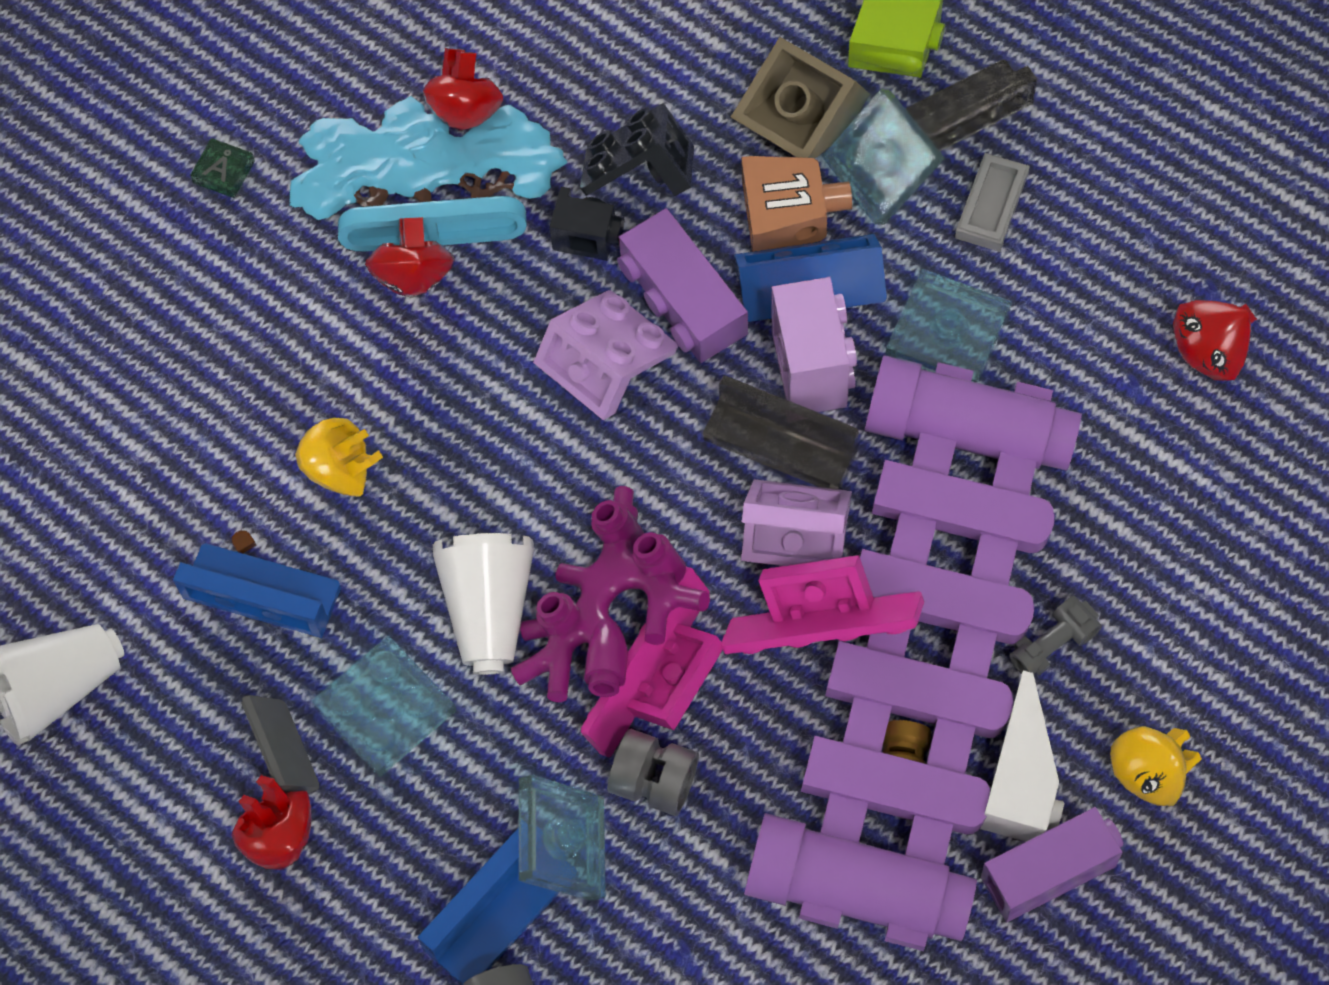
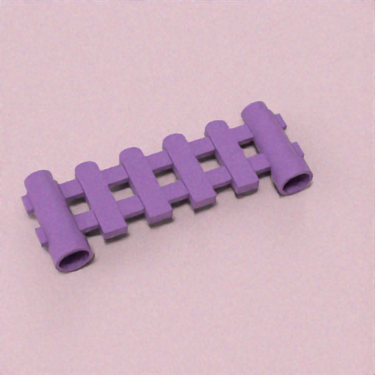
(830, 868)

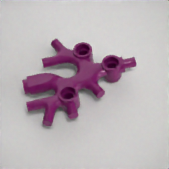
(625, 563)

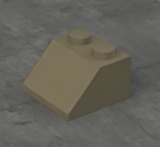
(799, 101)

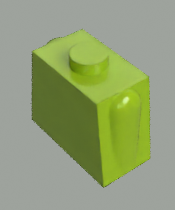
(896, 36)

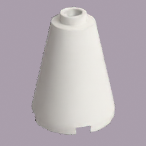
(485, 595)
(51, 675)

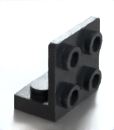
(646, 137)

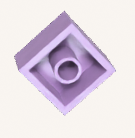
(812, 344)

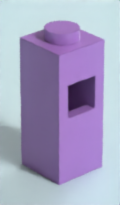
(1052, 863)

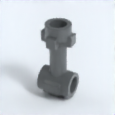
(1074, 621)

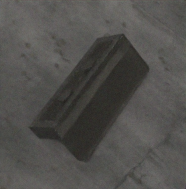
(974, 103)
(782, 434)

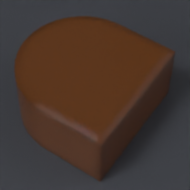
(243, 541)

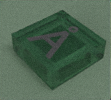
(222, 168)

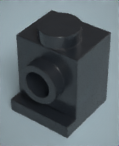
(584, 226)

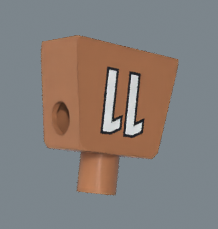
(788, 201)

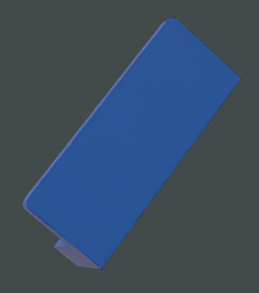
(850, 262)
(259, 589)
(485, 916)

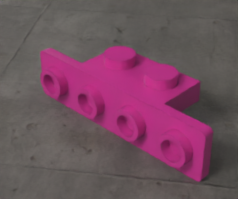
(820, 604)
(658, 678)

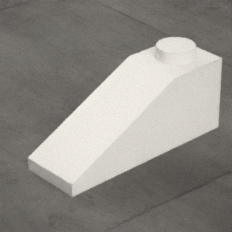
(1026, 776)

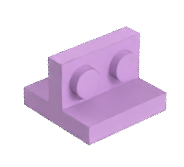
(793, 523)

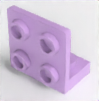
(599, 350)

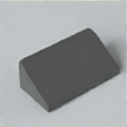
(280, 744)

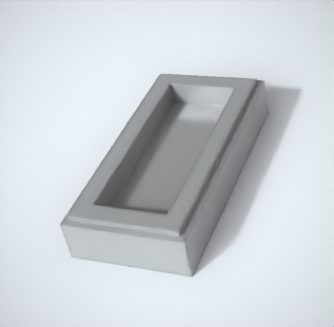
(992, 202)

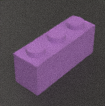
(682, 286)

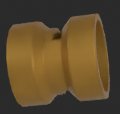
(907, 740)

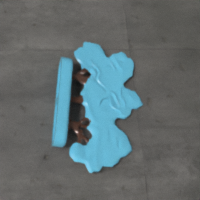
(412, 158)

